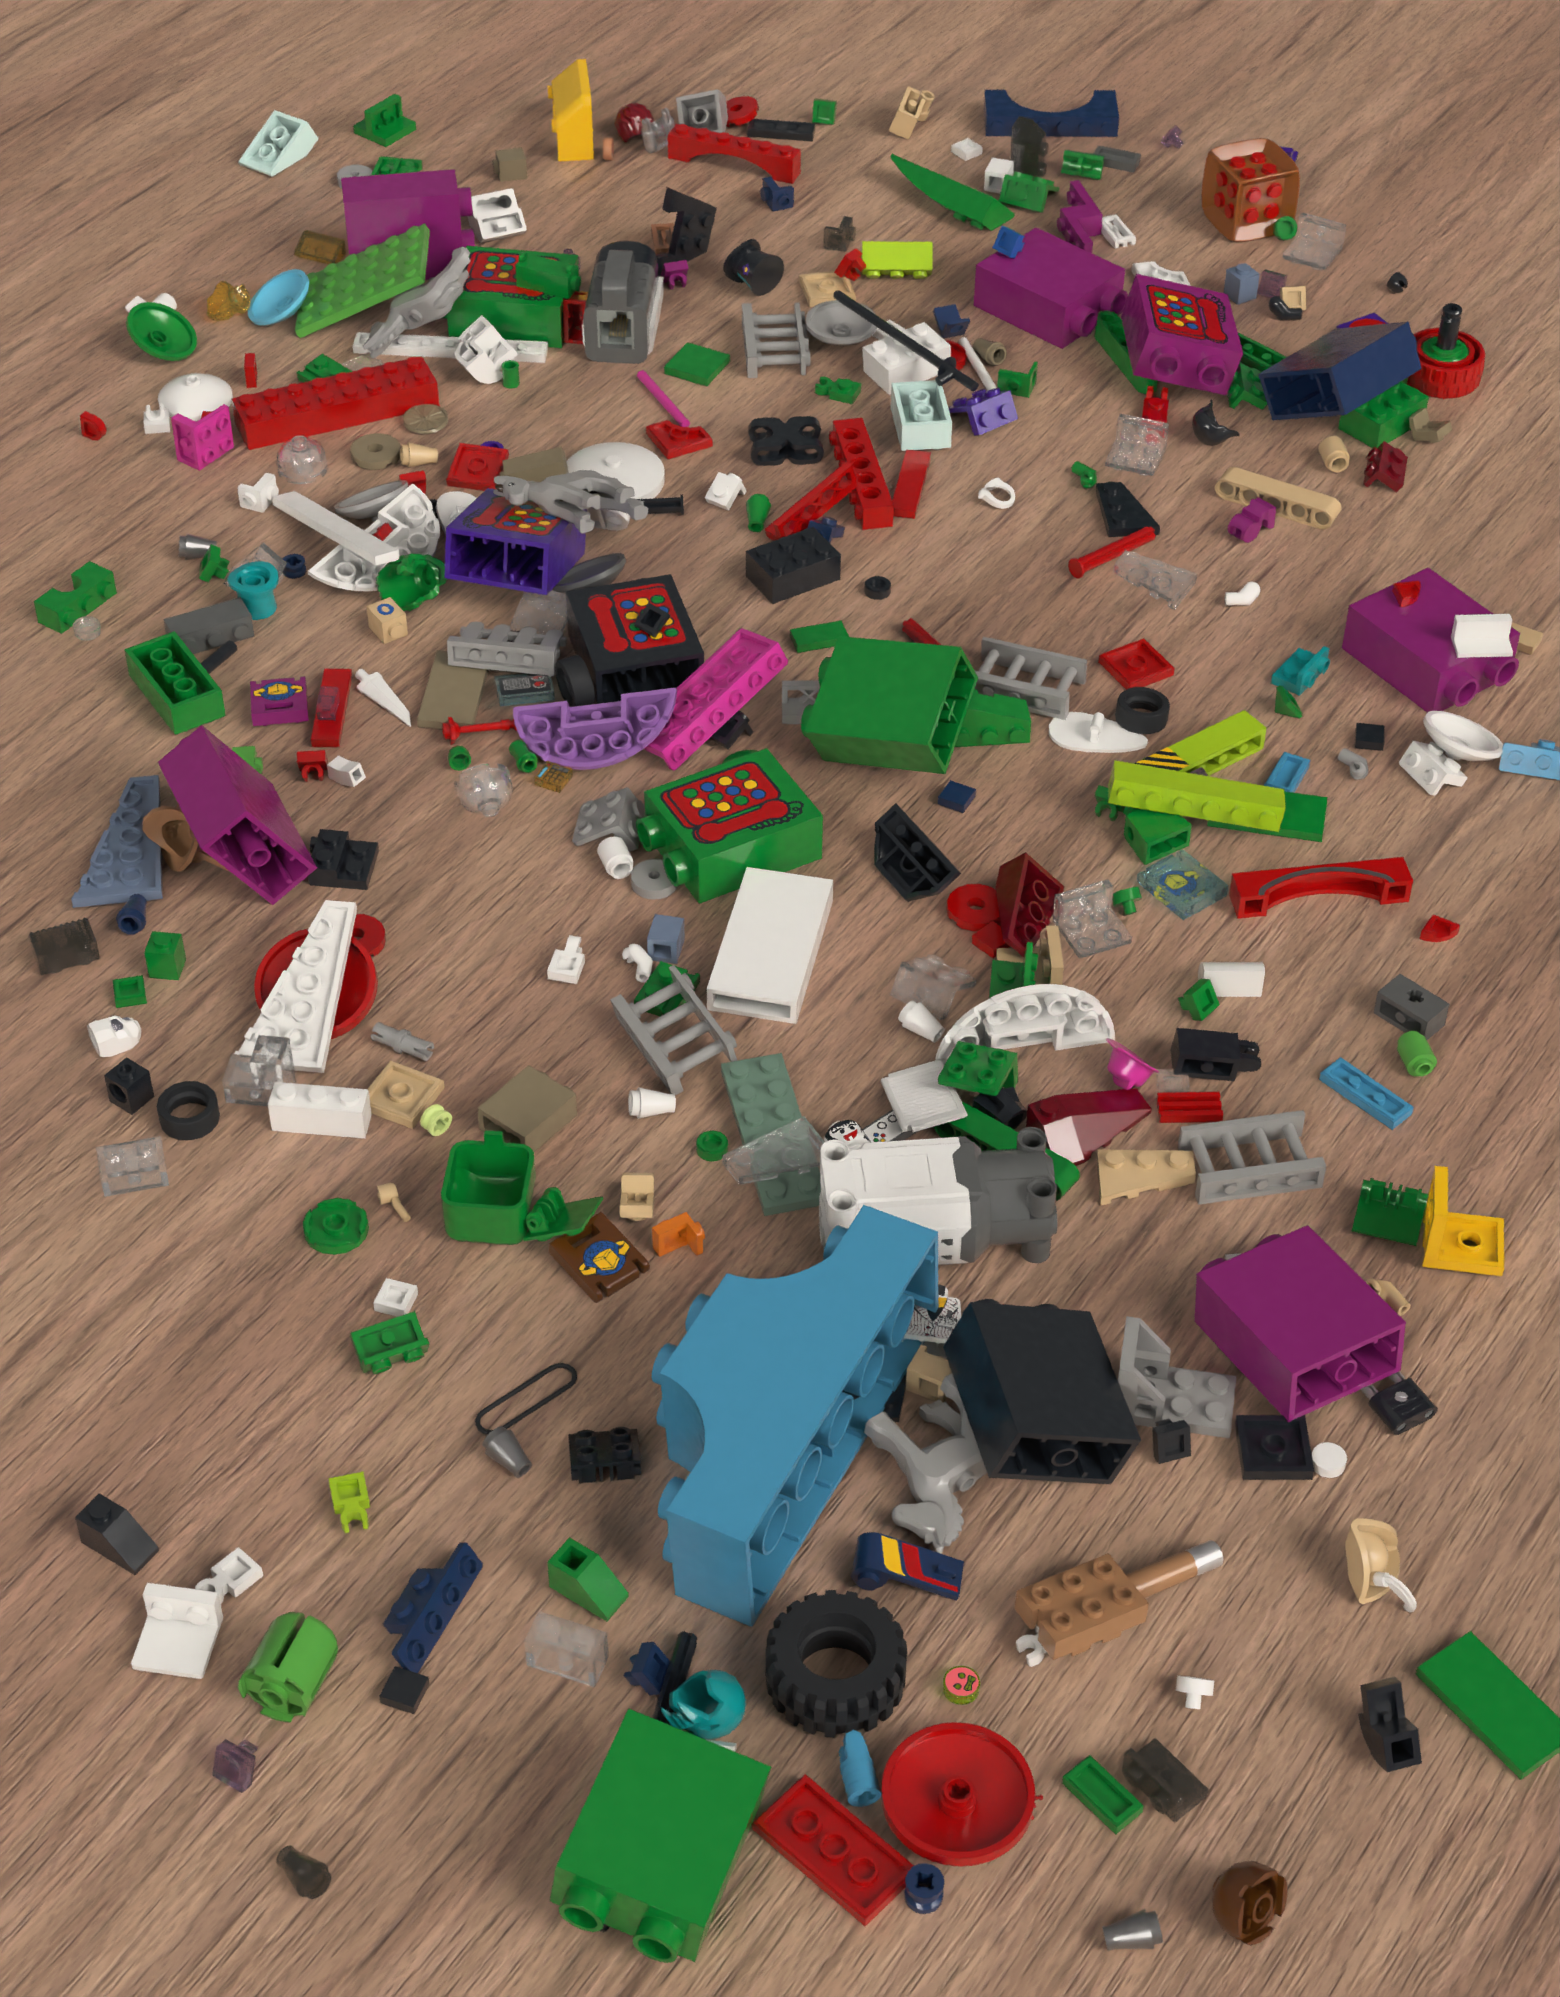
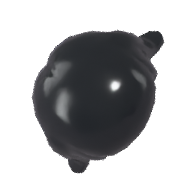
(1208, 429)

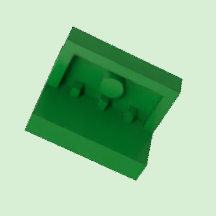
(385, 122)

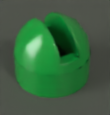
(459, 758)

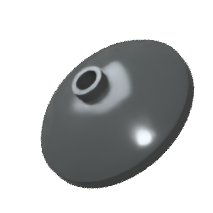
(592, 573)

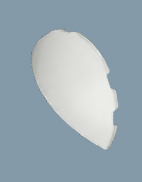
(413, 532)
(1030, 1018)

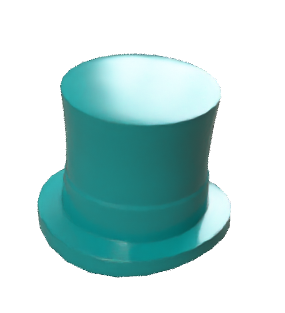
(255, 586)

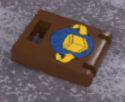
(602, 1260)

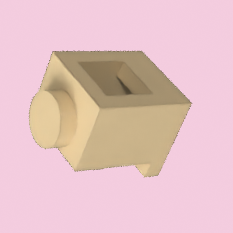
(926, 1374)

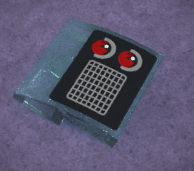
(523, 688)

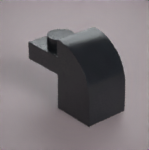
(1385, 1728)

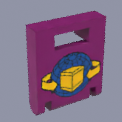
(278, 694)

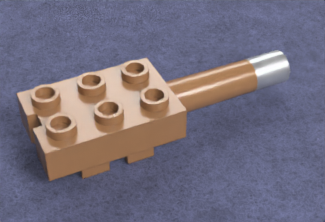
(1101, 1600)

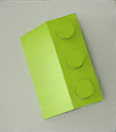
(897, 259)

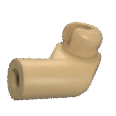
(1390, 1295)

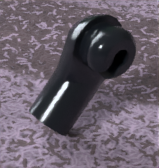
(1282, 311)

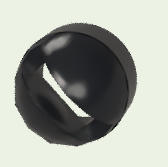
(1397, 282)

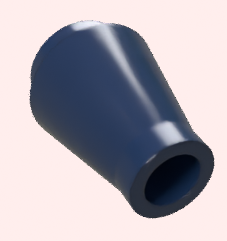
(132, 916)

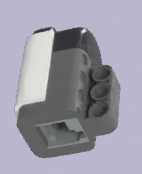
(622, 304)

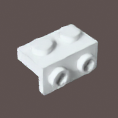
(1431, 767)

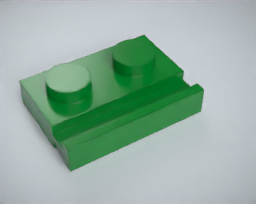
(320, 368)
(658, 980)

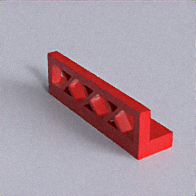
(814, 503)

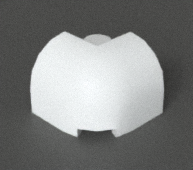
(483, 351)

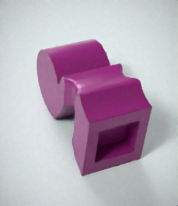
(1249, 522)

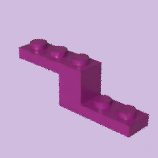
(1081, 219)

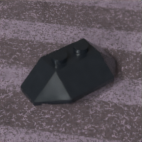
(910, 857)

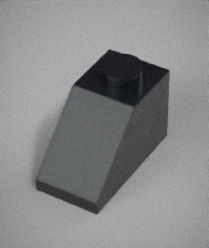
(115, 1534)

